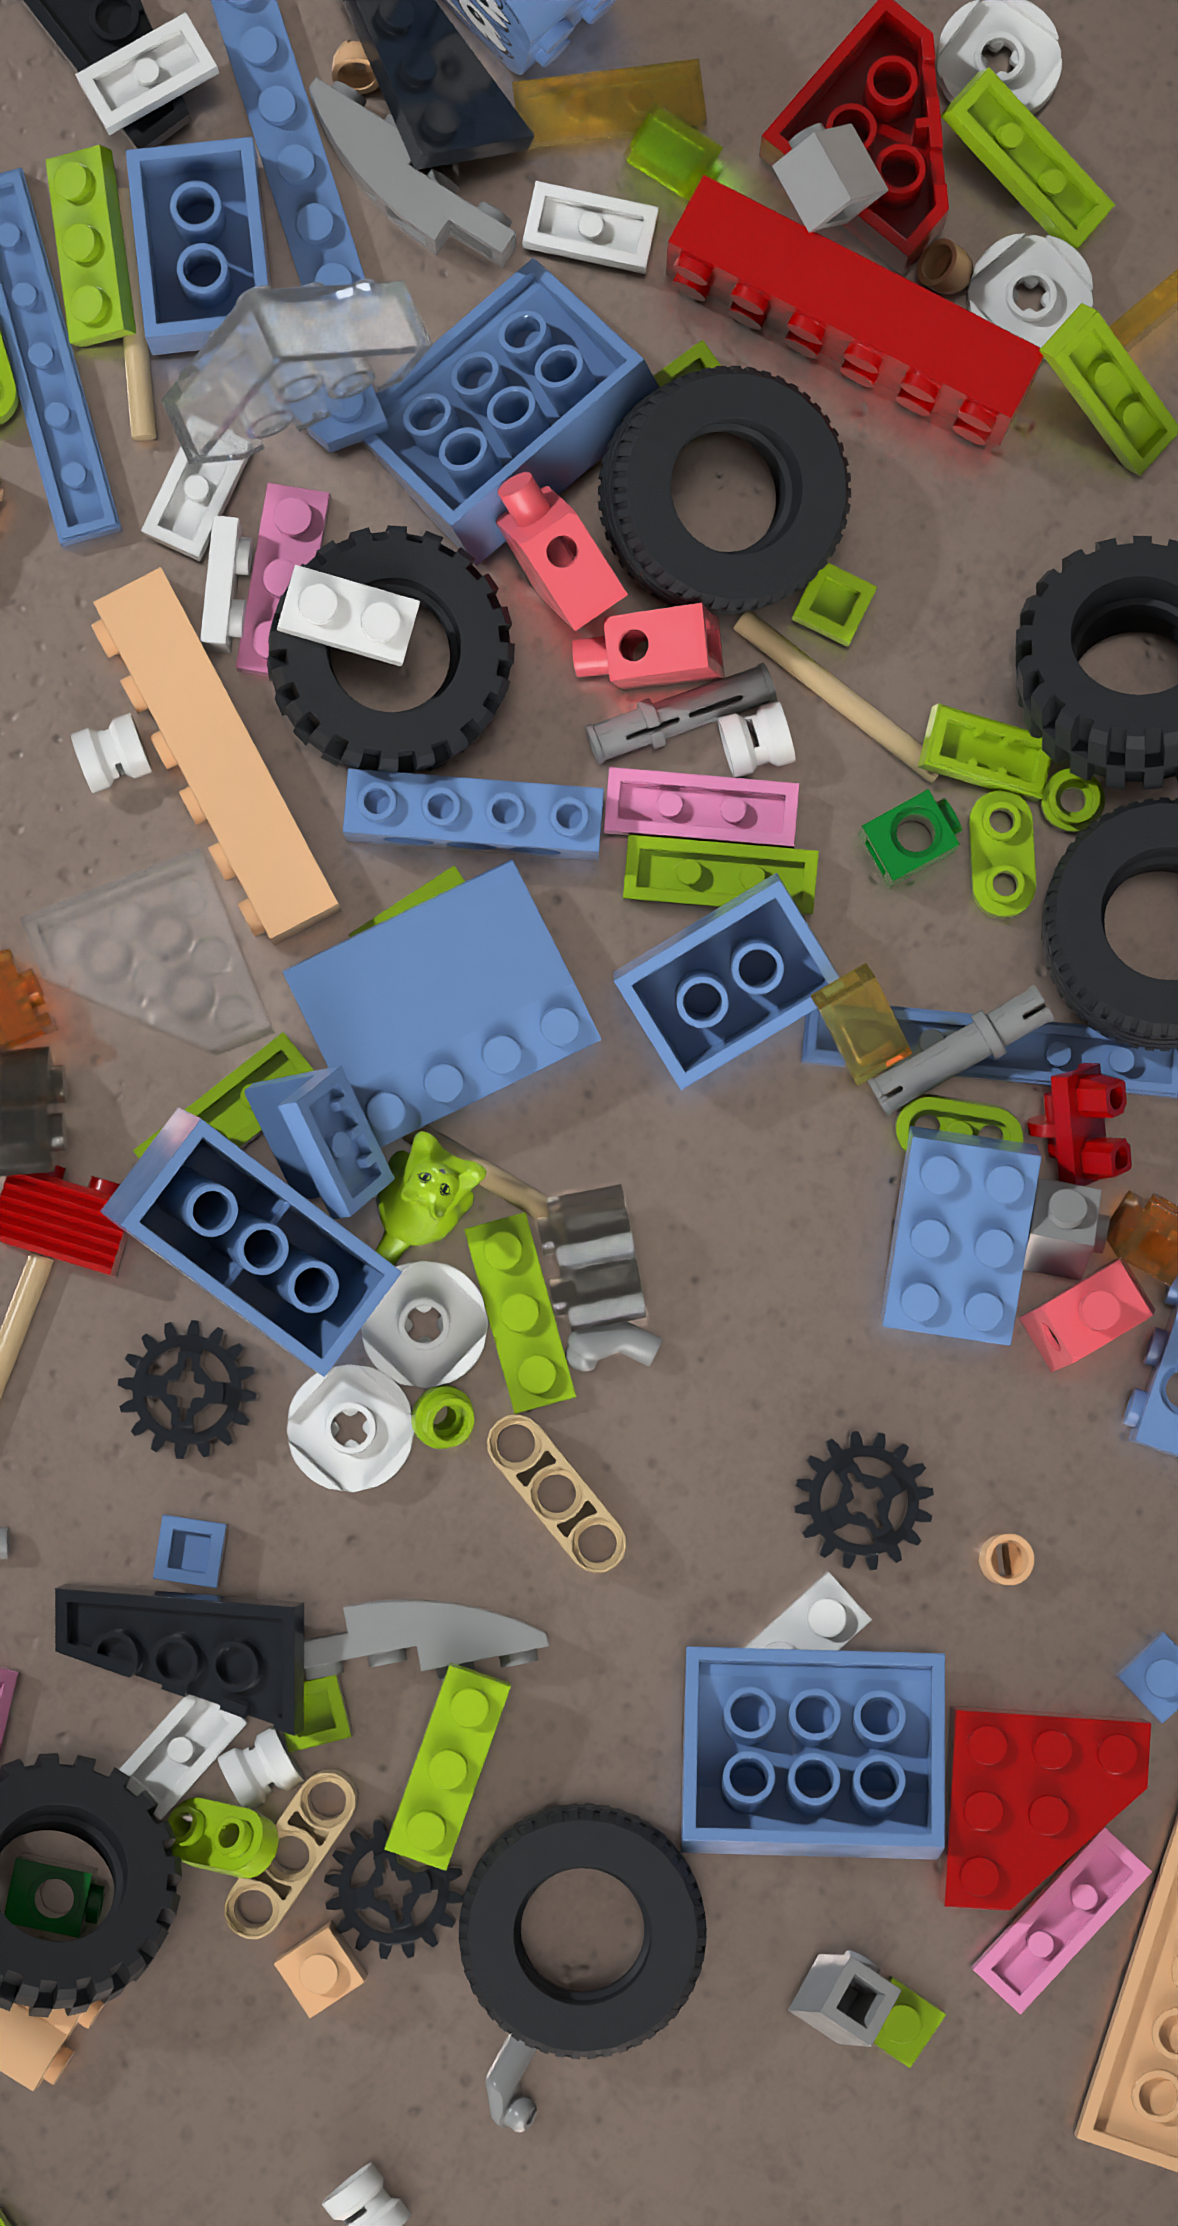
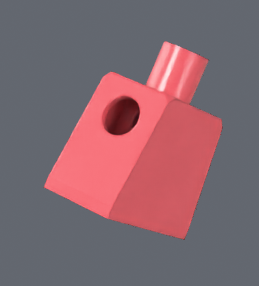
(556, 551)
(681, 648)
(1087, 1315)

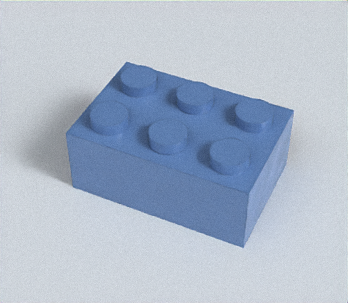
(195, 236)
(727, 981)
(960, 1235)

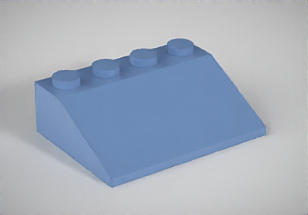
(504, 393)
(443, 1003)
(813, 1753)

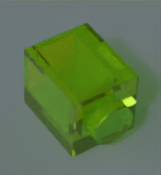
(674, 152)

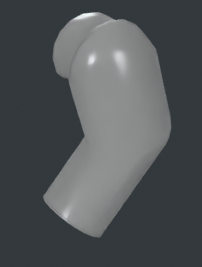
(600, 1342)

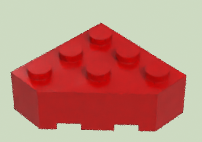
(888, 91)
(1030, 1795)

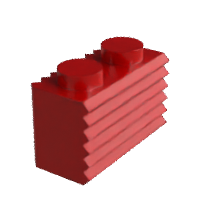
(62, 1219)

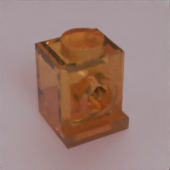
(18, 1005)
(1146, 1235)

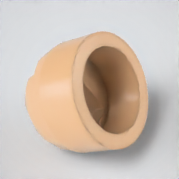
(345, 70)
(945, 267)
(1017, 1559)

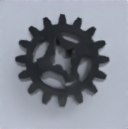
(183, 1430)
(888, 1485)
(366, 1896)

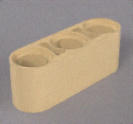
(563, 1525)
(319, 1835)

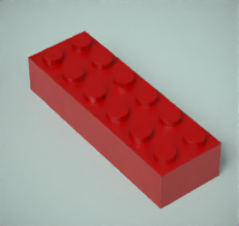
(851, 312)

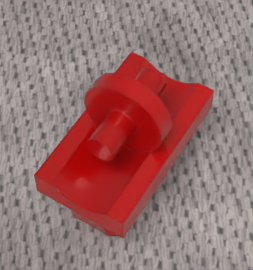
(1077, 1125)

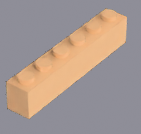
(216, 757)

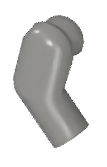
(504, 2086)

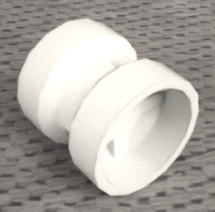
(770, 735)
(111, 753)
(258, 1770)
(365, 2202)

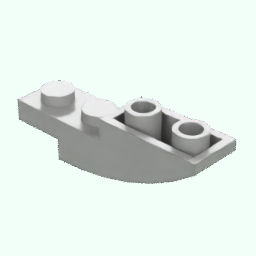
(415, 202)
(439, 1630)

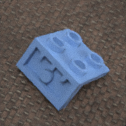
(321, 1138)

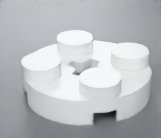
(998, 24)
(1031, 262)
(461, 1326)
(313, 1428)

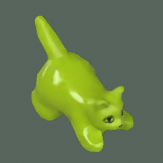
(425, 1197)

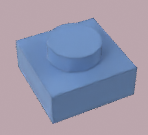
(190, 1551)
(1154, 1677)

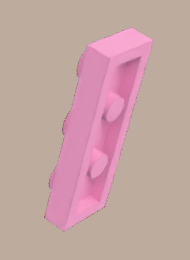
(288, 536)
(701, 807)
(1061, 1919)

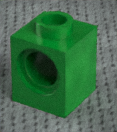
(891, 857)
(24, 1895)

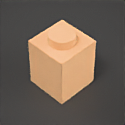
(321, 1969)

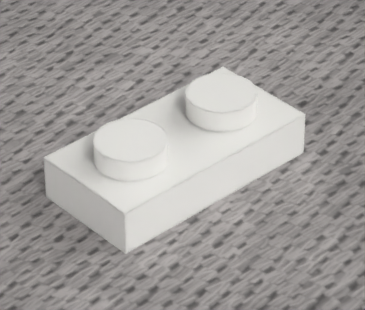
(147, 73)
(590, 227)
(188, 501)
(222, 612)
(348, 615)
(818, 1620)
(180, 1751)

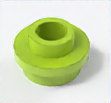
(1072, 821)
(455, 1426)

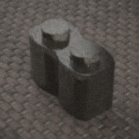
(28, 1116)
(594, 1258)

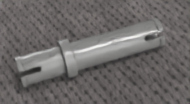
(680, 713)
(961, 1049)

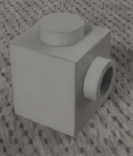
(829, 176)
(1065, 1229)
(845, 1998)

